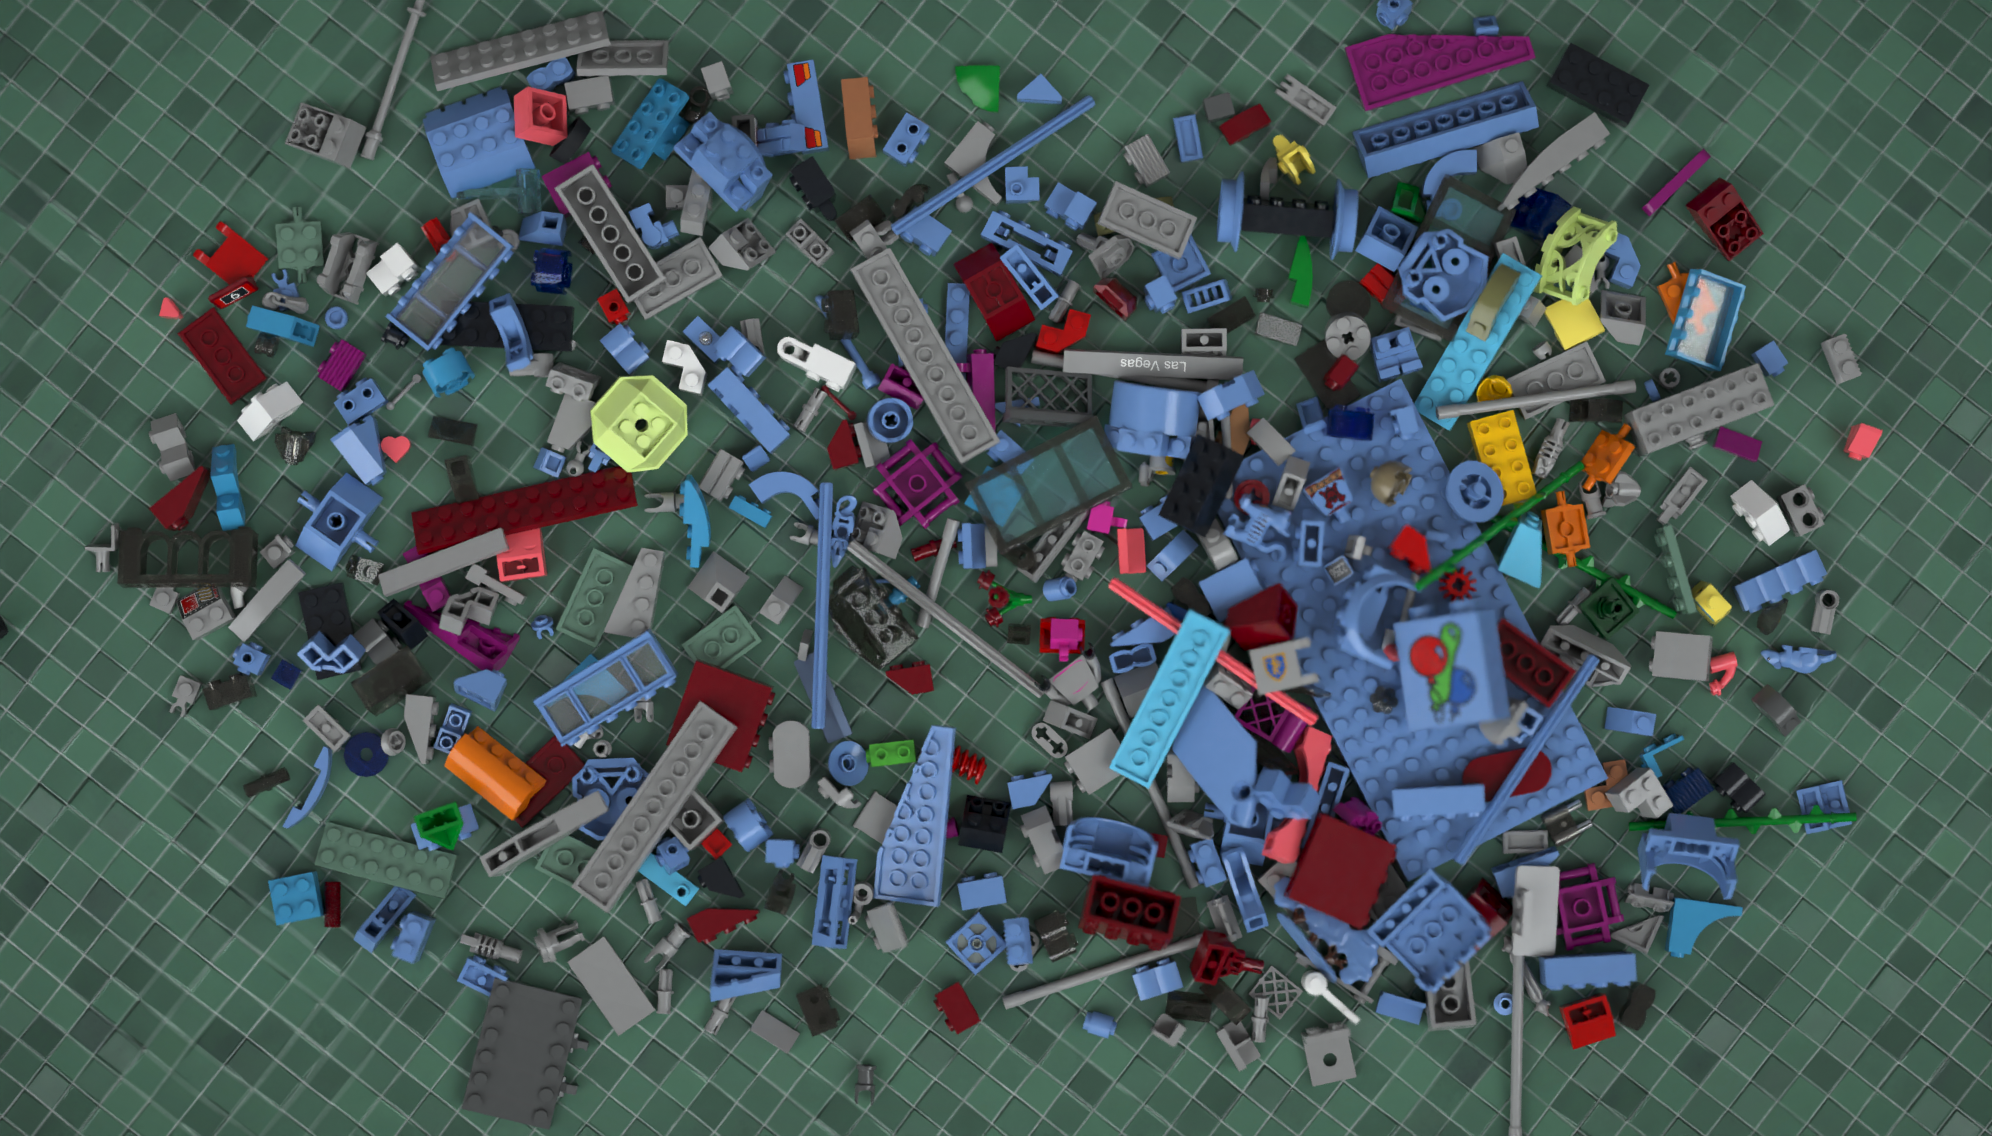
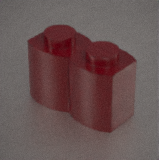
(1340, 373)

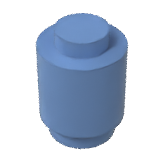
(1059, 588)
(1099, 1024)

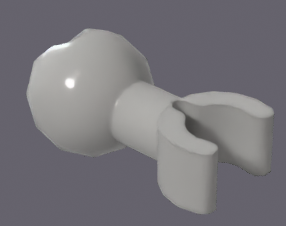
(1600, 270)
(577, 463)

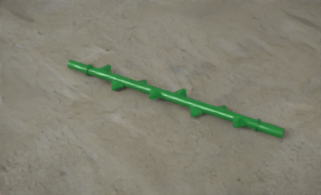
(1510, 519)
(1587, 566)
(1753, 823)

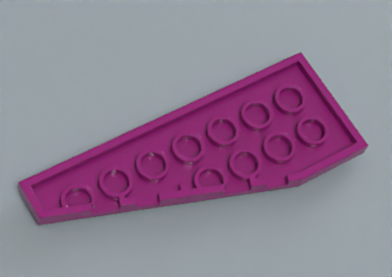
(1412, 64)

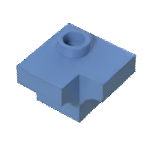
(1020, 187)
(1530, 724)

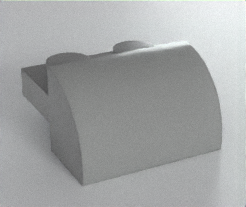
(1204, 341)

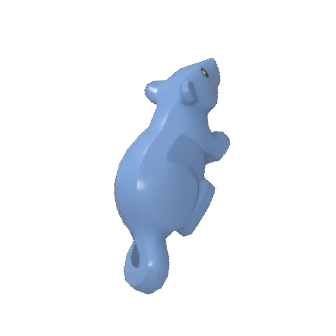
(842, 527)
(1802, 661)

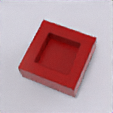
(716, 844)

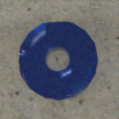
(353, 754)

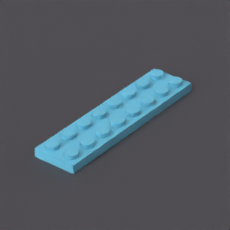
(1468, 356)
(1169, 698)

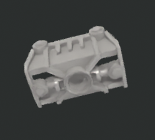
(340, 262)

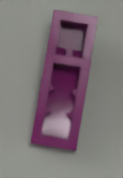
(435, 590)

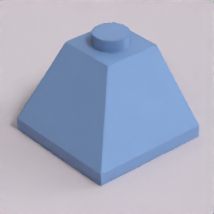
(482, 687)

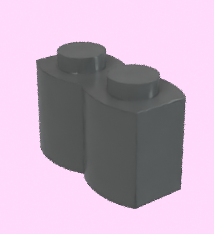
(377, 641)

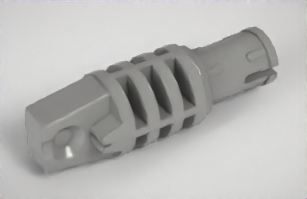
(1550, 449)
(491, 947)

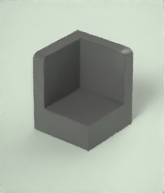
(1218, 107)

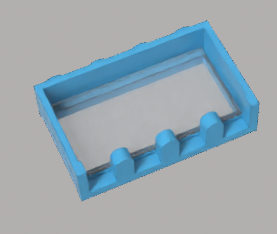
(1705, 319)

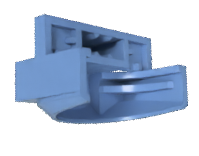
(724, 158)
(1364, 610)
(1692, 843)
(1110, 850)

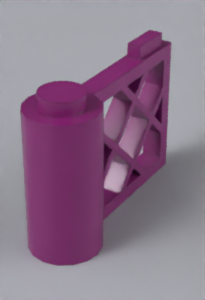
(1285, 731)

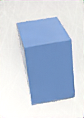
(1039, 92)

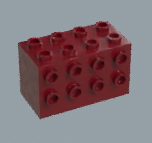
(1129, 912)

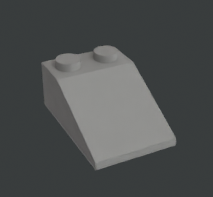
(887, 927)
(1452, 1003)

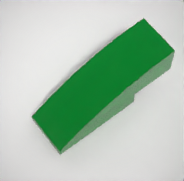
(1301, 274)

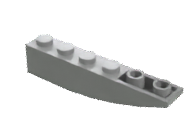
(1556, 158)
(543, 835)

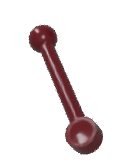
(851, 414)

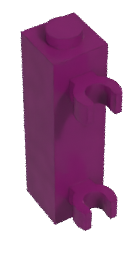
(981, 381)

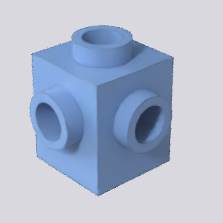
(1393, 12)
(258, 658)
(672, 854)

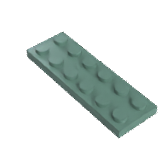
(385, 860)

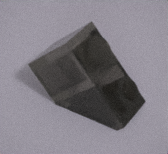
(1596, 411)
(462, 478)

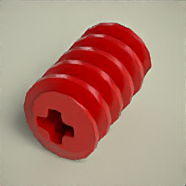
(968, 765)

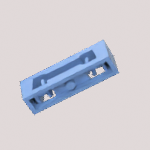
(1022, 229)
(834, 902)

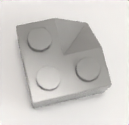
(696, 820)

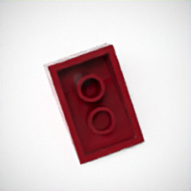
(181, 502)

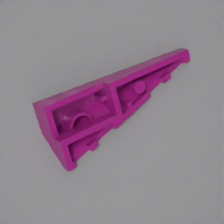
(479, 645)

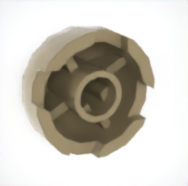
(1389, 481)

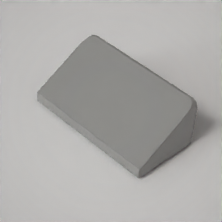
(774, 1031)

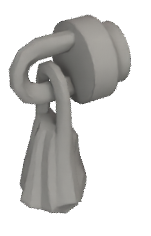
(297, 304)

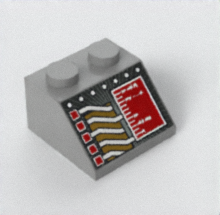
(205, 611)

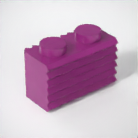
(341, 365)
(901, 386)

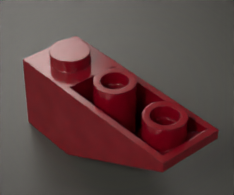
(715, 920)

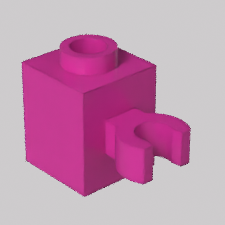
(1102, 518)
(1065, 636)

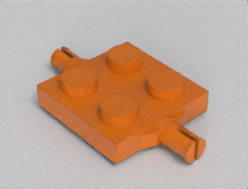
(1672, 291)
(1606, 456)
(1565, 529)

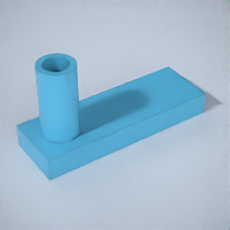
(674, 884)

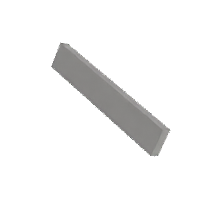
(443, 562)

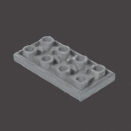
(611, 985)

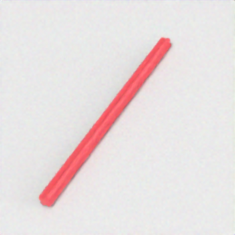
(1222, 657)

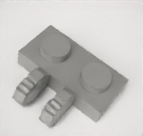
(869, 240)

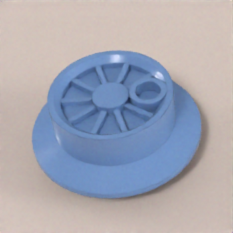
(1474, 491)

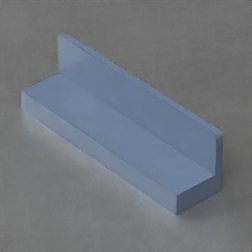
(835, 720)

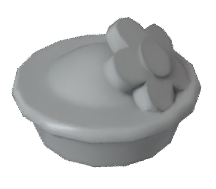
(393, 741)

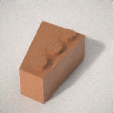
(858, 117)

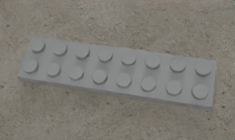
(520, 50)

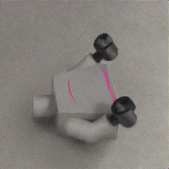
(1075, 681)

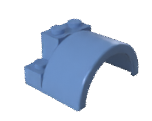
(1148, 415)

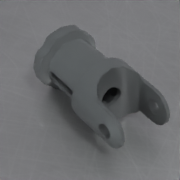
(865, 1080)

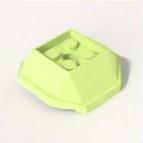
(619, 409)

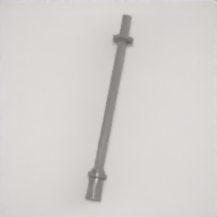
(374, 136)

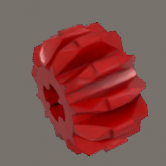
(1463, 589)

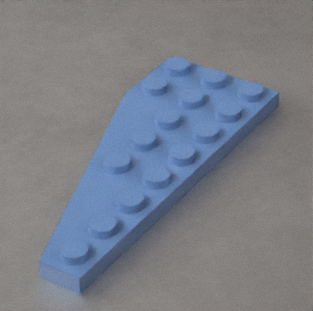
(914, 845)

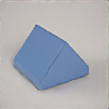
(1485, 26)

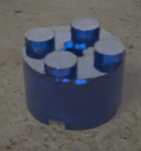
(552, 271)

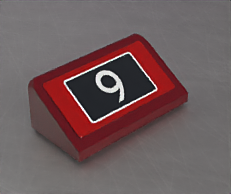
(233, 292)

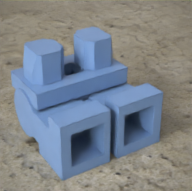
(652, 235)
(1402, 347)

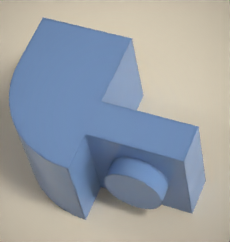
(1172, 555)

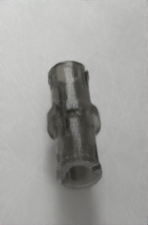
(266, 782)

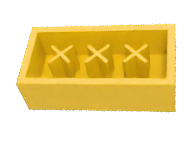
(1500, 447)

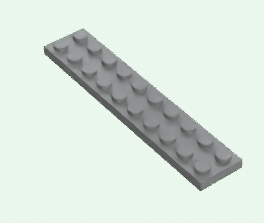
(925, 356)
(654, 807)

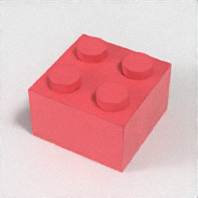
(540, 116)

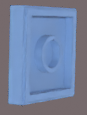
(1185, 270)

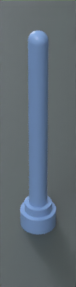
(869, 378)

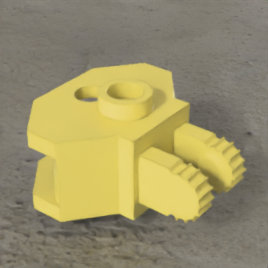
(1292, 158)

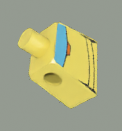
(1710, 602)

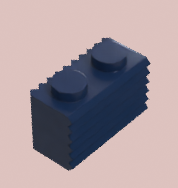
(1687, 789)

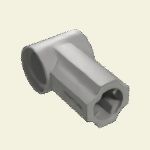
(752, 331)
(539, 366)
(1824, 615)
(1061, 797)
(813, 852)

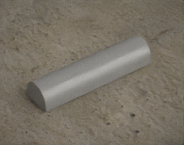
(1050, 546)

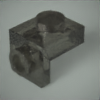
(364, 570)

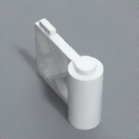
(1316, 984)

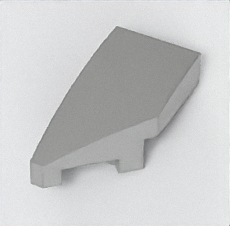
(1268, 177)

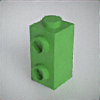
(891, 753)

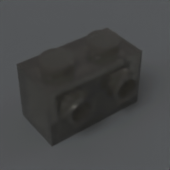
(230, 692)
(817, 1009)

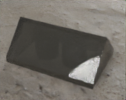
(391, 681)

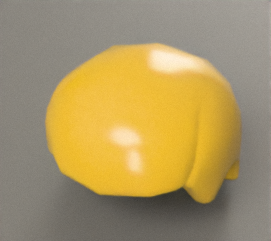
(1493, 388)

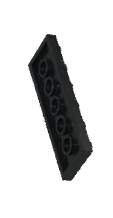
(547, 327)

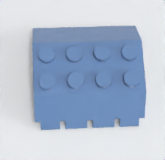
(477, 142)
(1431, 930)

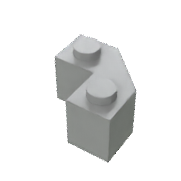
(170, 437)
(476, 605)
(1180, 783)
(1044, 839)

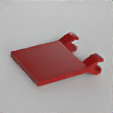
(233, 258)

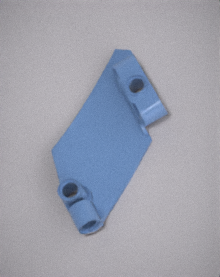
(1219, 756)

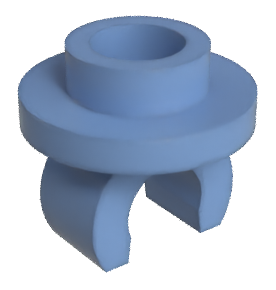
(542, 623)

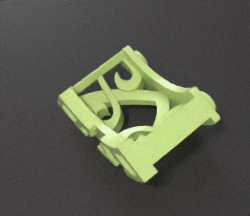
(1581, 272)

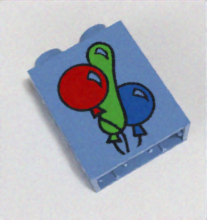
(1451, 666)

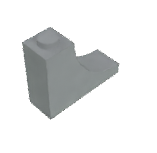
(972, 154)

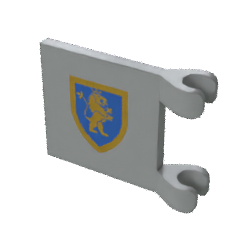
(1278, 667)

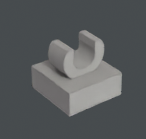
(1356, 547)

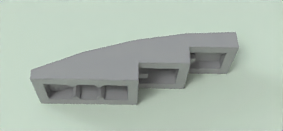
(267, 600)

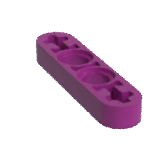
(1676, 182)

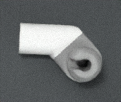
(237, 596)
(595, 735)

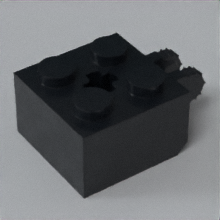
(815, 187)

